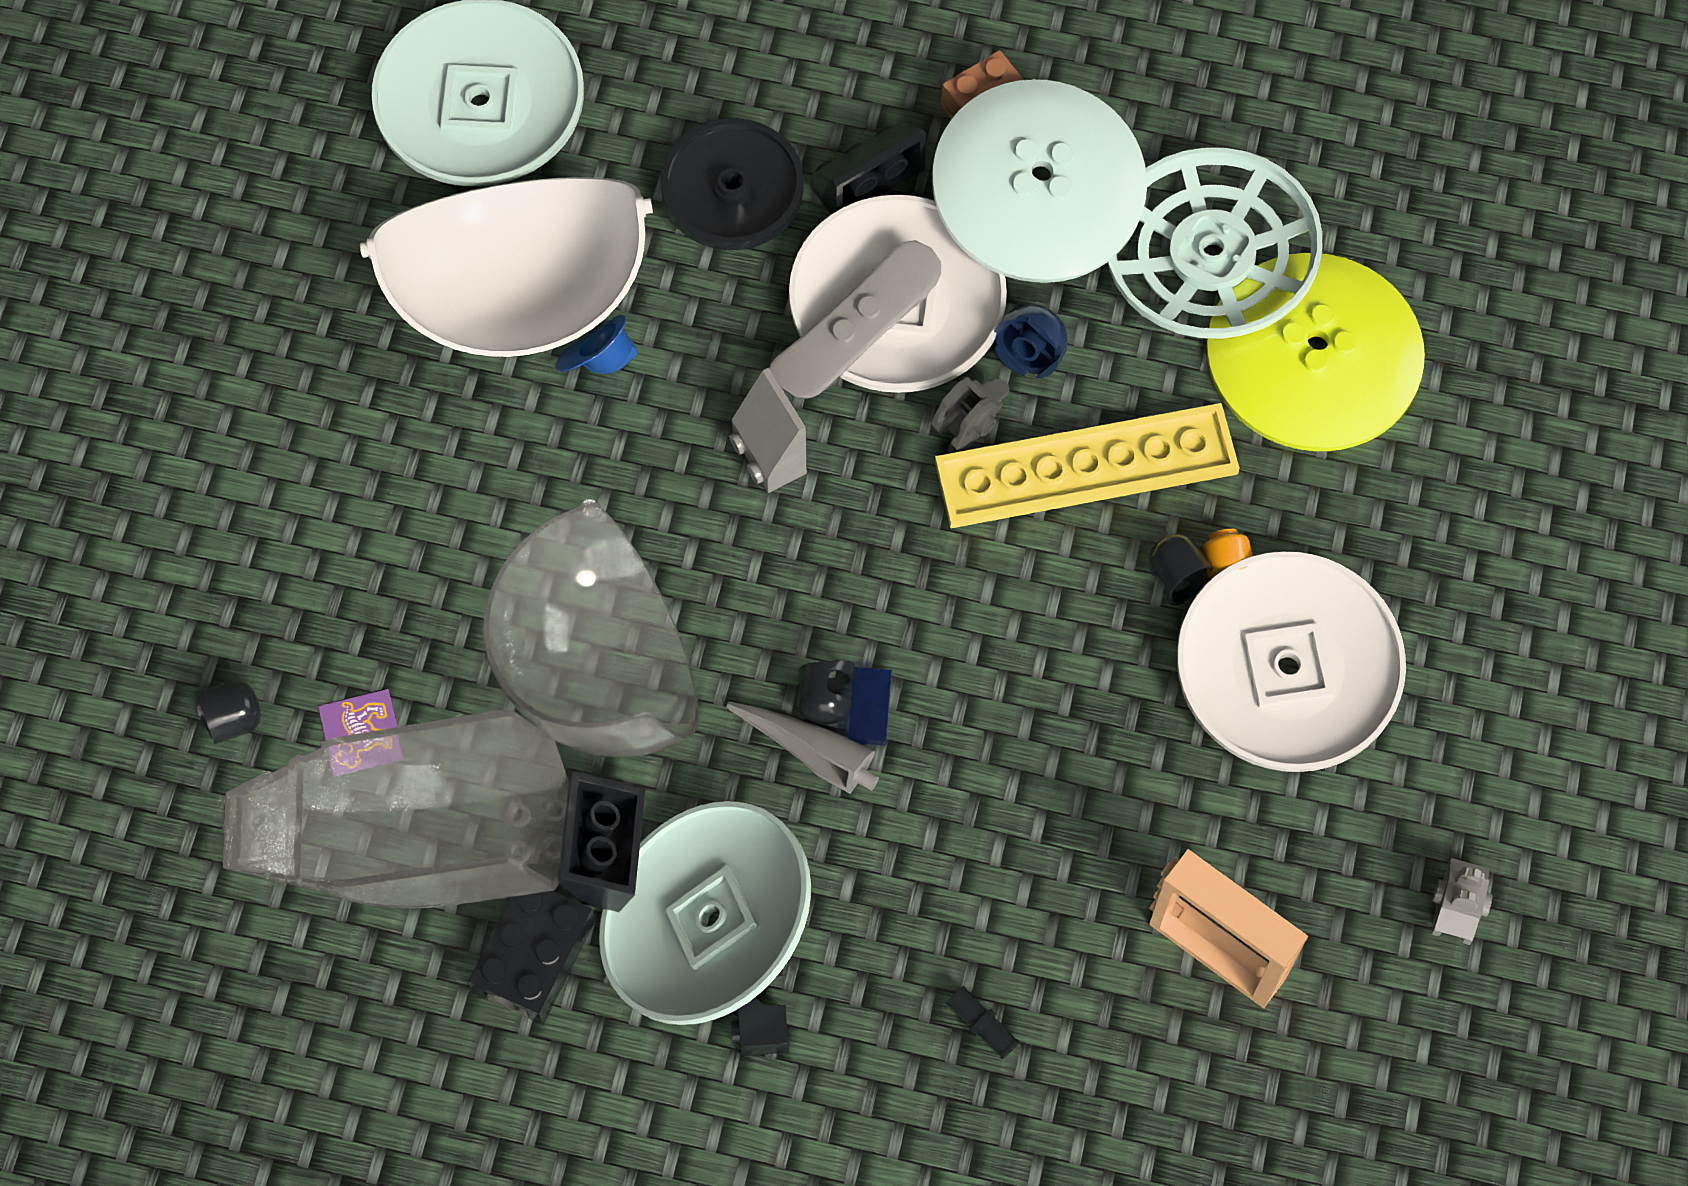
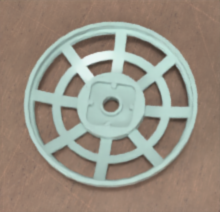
(1226, 231)

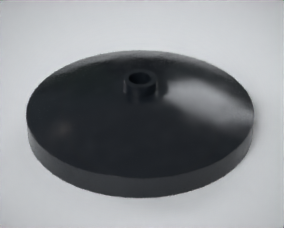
(732, 184)

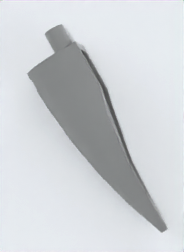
(821, 750)

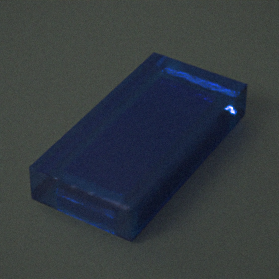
(870, 706)

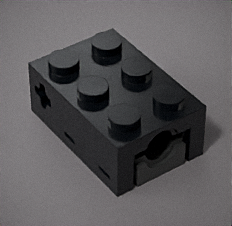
(532, 953)

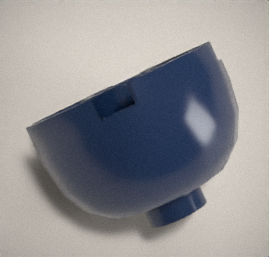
(1031, 340)

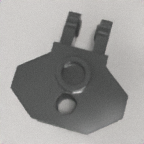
(970, 410)

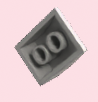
(770, 434)

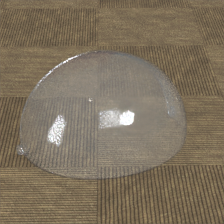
(589, 640)

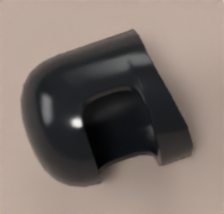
(1176, 559)
(821, 697)
(228, 710)

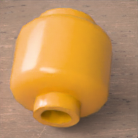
(1225, 549)

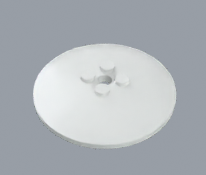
(937, 336)
(1302, 611)

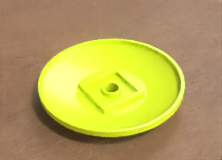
(1330, 394)

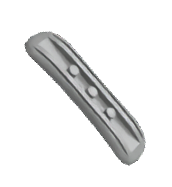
(858, 320)

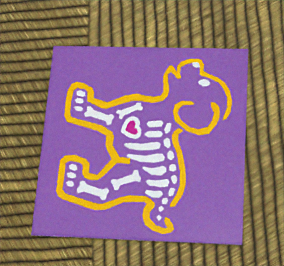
(358, 715)

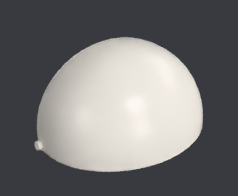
(512, 262)

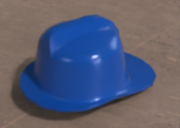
(601, 350)

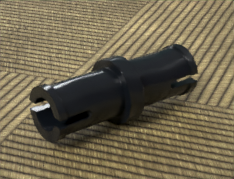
(983, 1022)

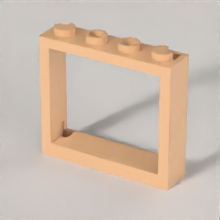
(1236, 912)

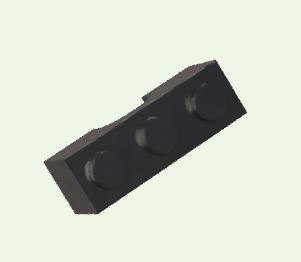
(761, 1028)

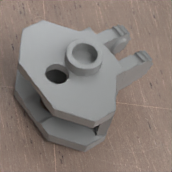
(1461, 900)

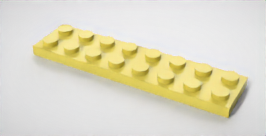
(1086, 465)

